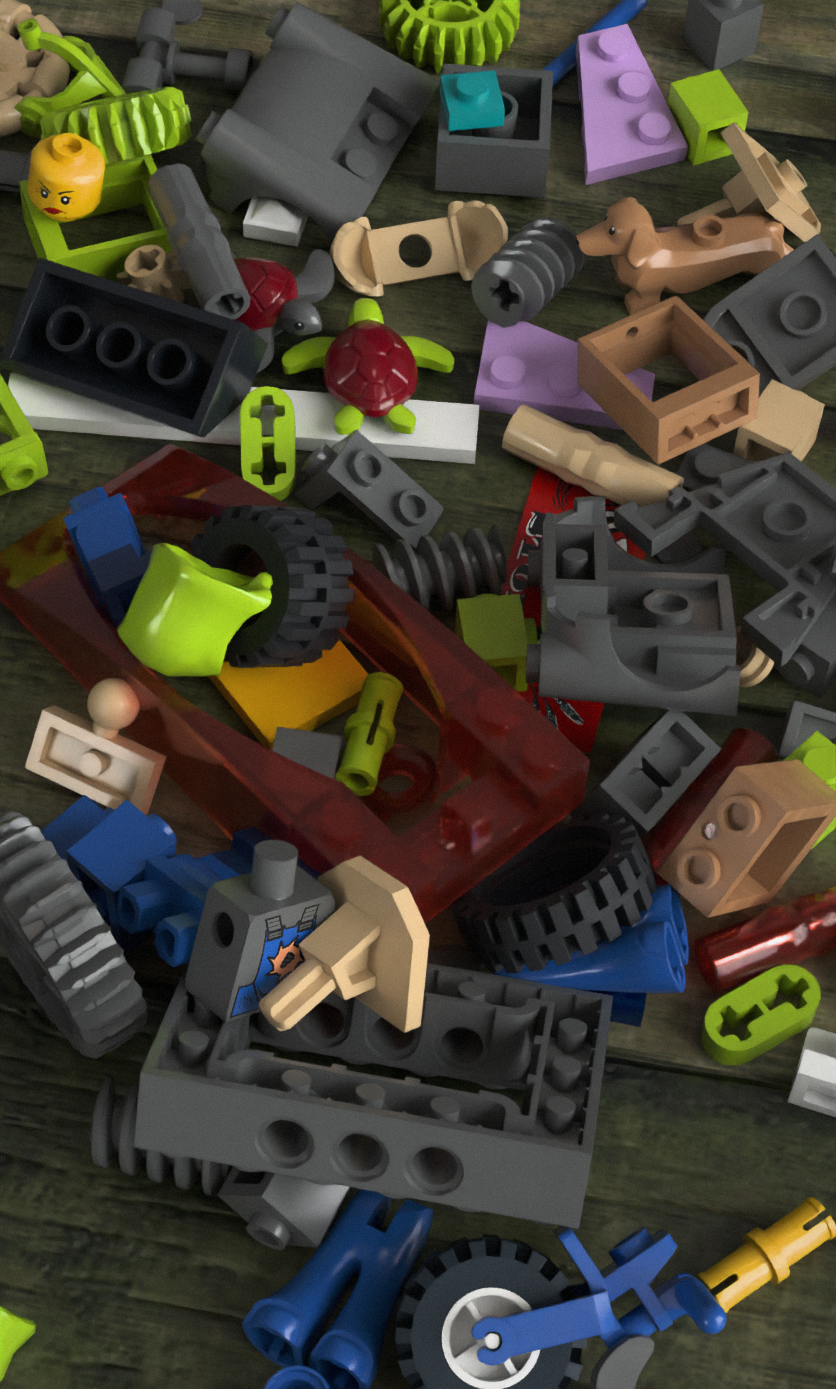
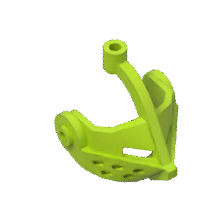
(91, 78)

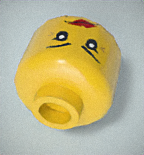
(65, 176)

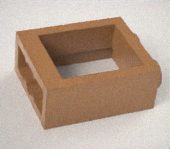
(687, 418)
(764, 828)

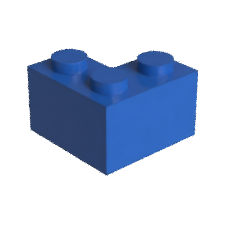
(110, 852)

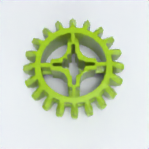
(449, 30)
(126, 123)

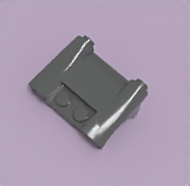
(314, 122)
(630, 625)

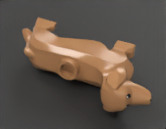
(683, 255)

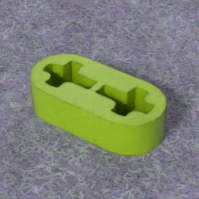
(282, 444)
(753, 1002)

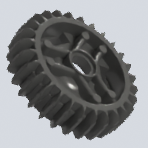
(63, 944)

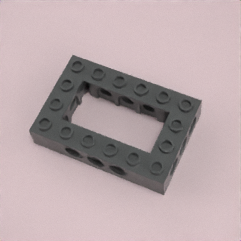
(230, 1104)

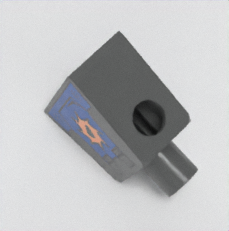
(254, 931)

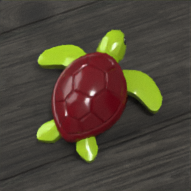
(369, 368)

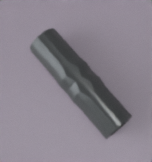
(198, 241)

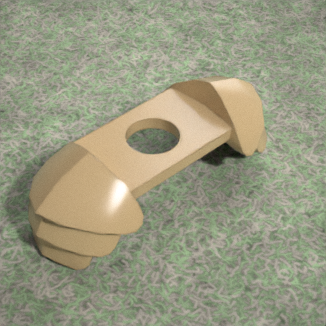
(458, 244)

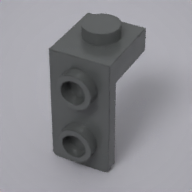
(372, 484)

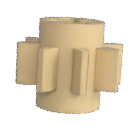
(155, 272)

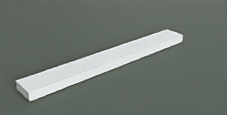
(441, 430)

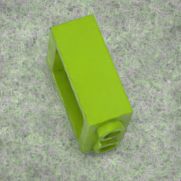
(122, 188)

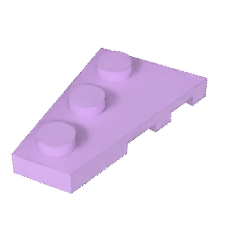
(622, 108)
(540, 371)

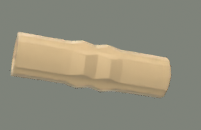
(586, 459)

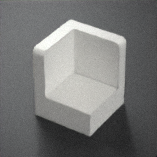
(816, 1073)

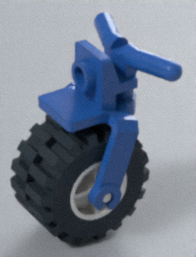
(509, 1318)

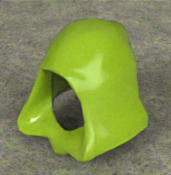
(189, 612)

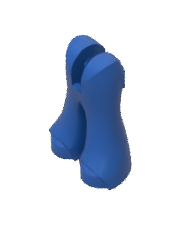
(640, 960)
(293, 1317)

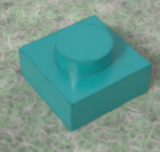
(472, 100)

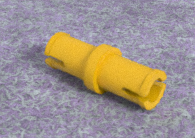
(768, 1254)

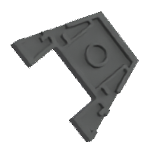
(775, 521)

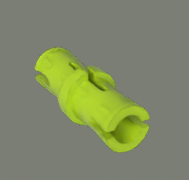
(362, 759)

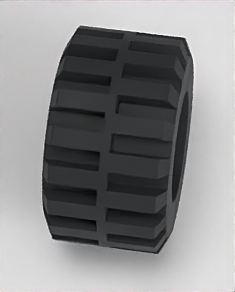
(306, 574)

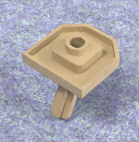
(762, 188)
(364, 950)

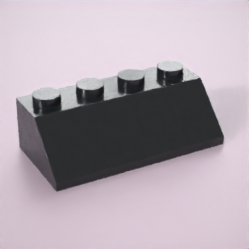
(131, 349)

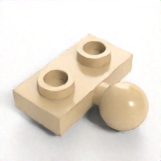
(93, 755)

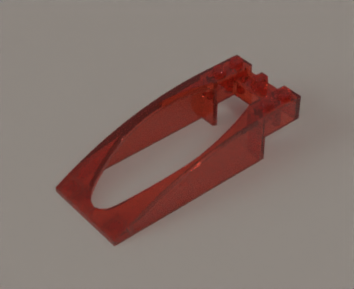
(519, 762)

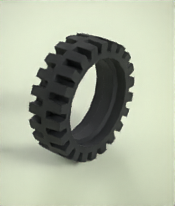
(609, 893)

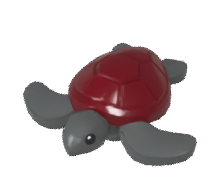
(281, 299)

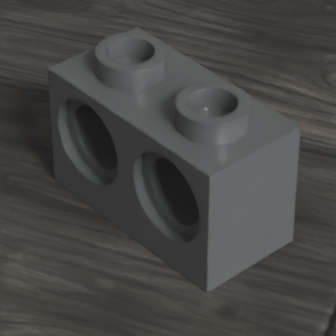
(651, 772)

